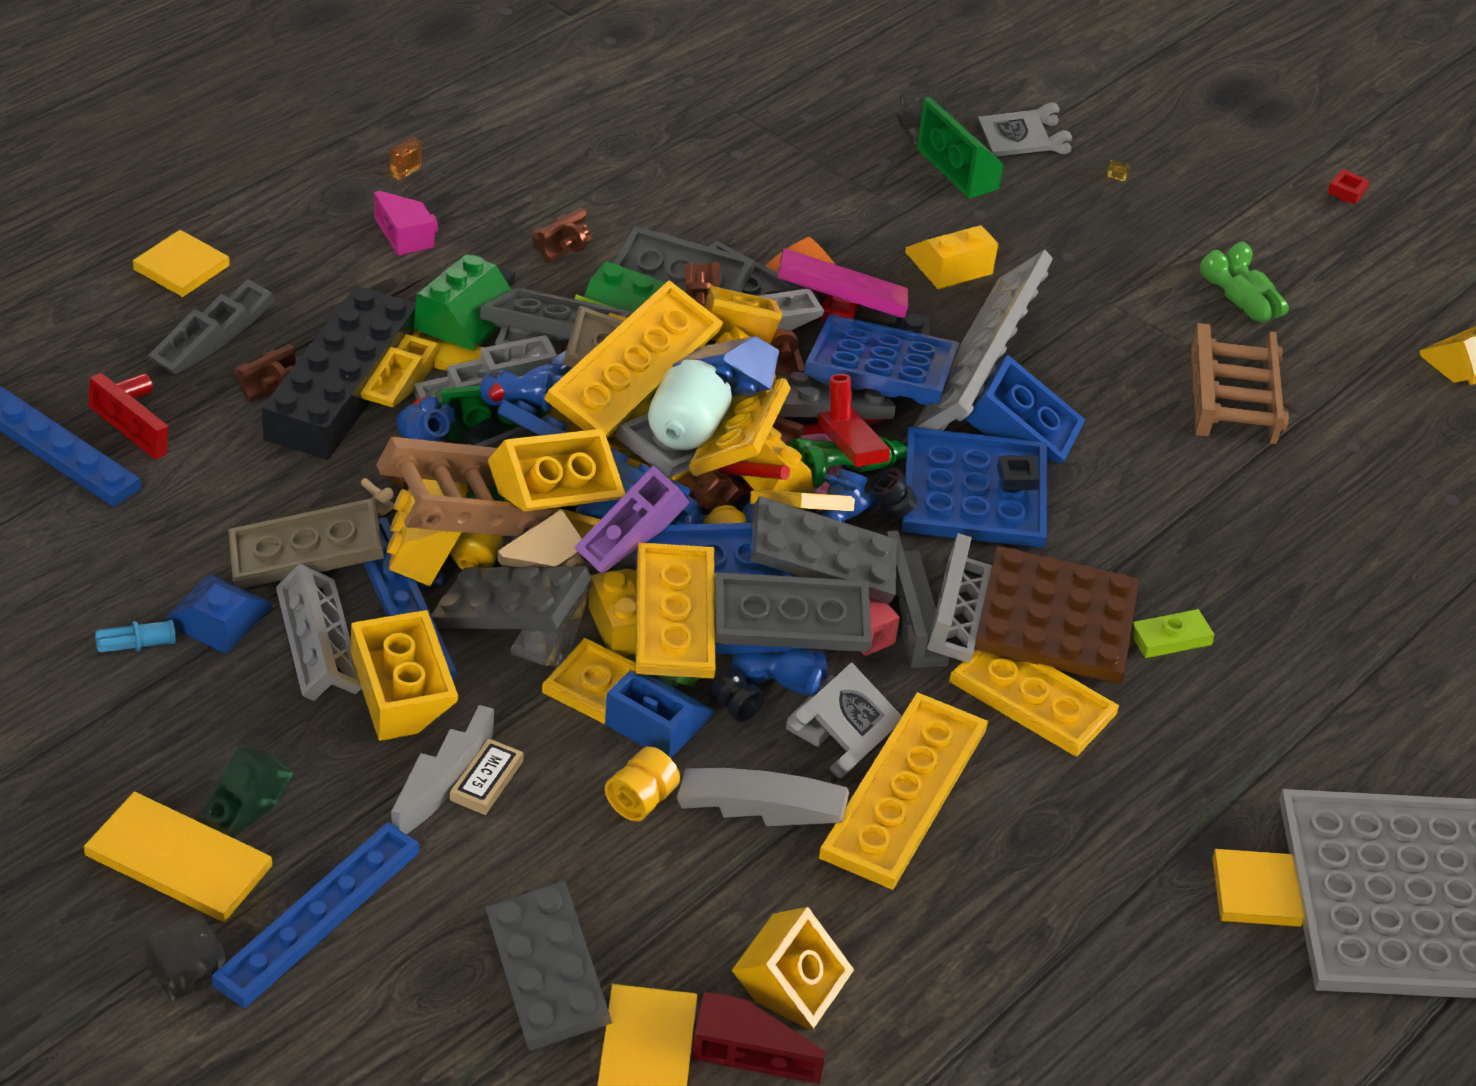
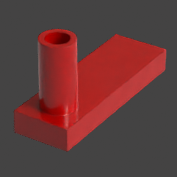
(118, 407)
(848, 429)

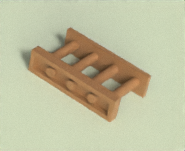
(1207, 390)
(451, 464)

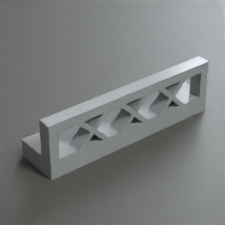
(952, 604)
(310, 632)

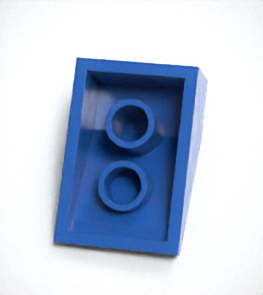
(1025, 409)

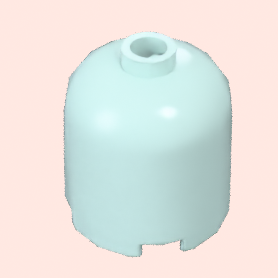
(688, 405)

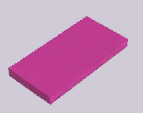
(843, 283)

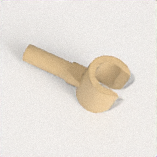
(381, 497)

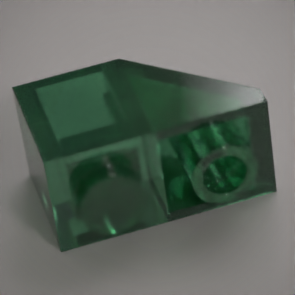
(245, 791)

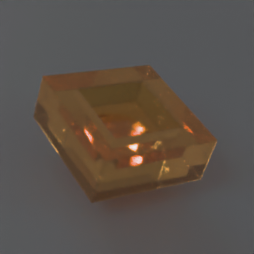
(405, 158)

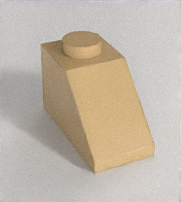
(544, 545)

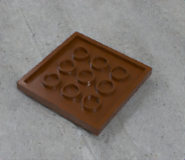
(1058, 614)

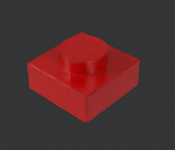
(1348, 186)
(838, 307)

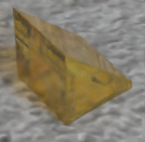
(1118, 170)

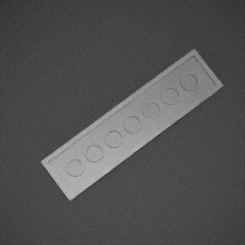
(986, 342)

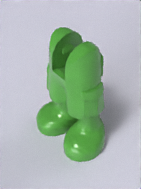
(1244, 288)

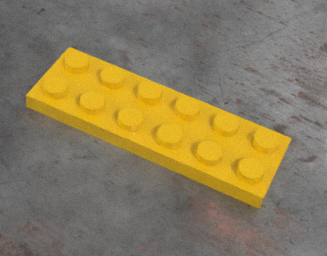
(633, 360)
(903, 791)

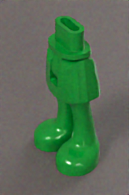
(822, 454)

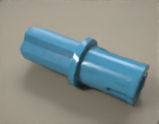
(135, 636)

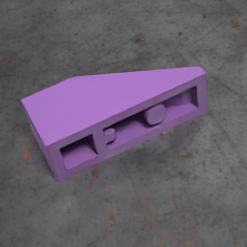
(633, 519)

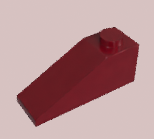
(747, 1038)

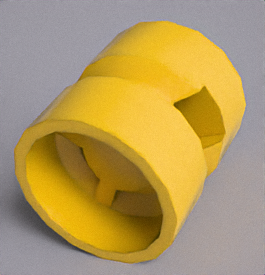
(642, 783)

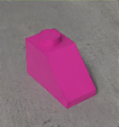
(404, 222)

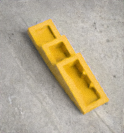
(402, 368)

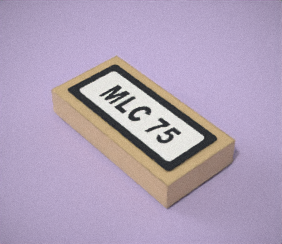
(486, 776)

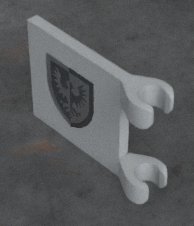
(1024, 132)
(852, 715)

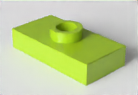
(1172, 633)

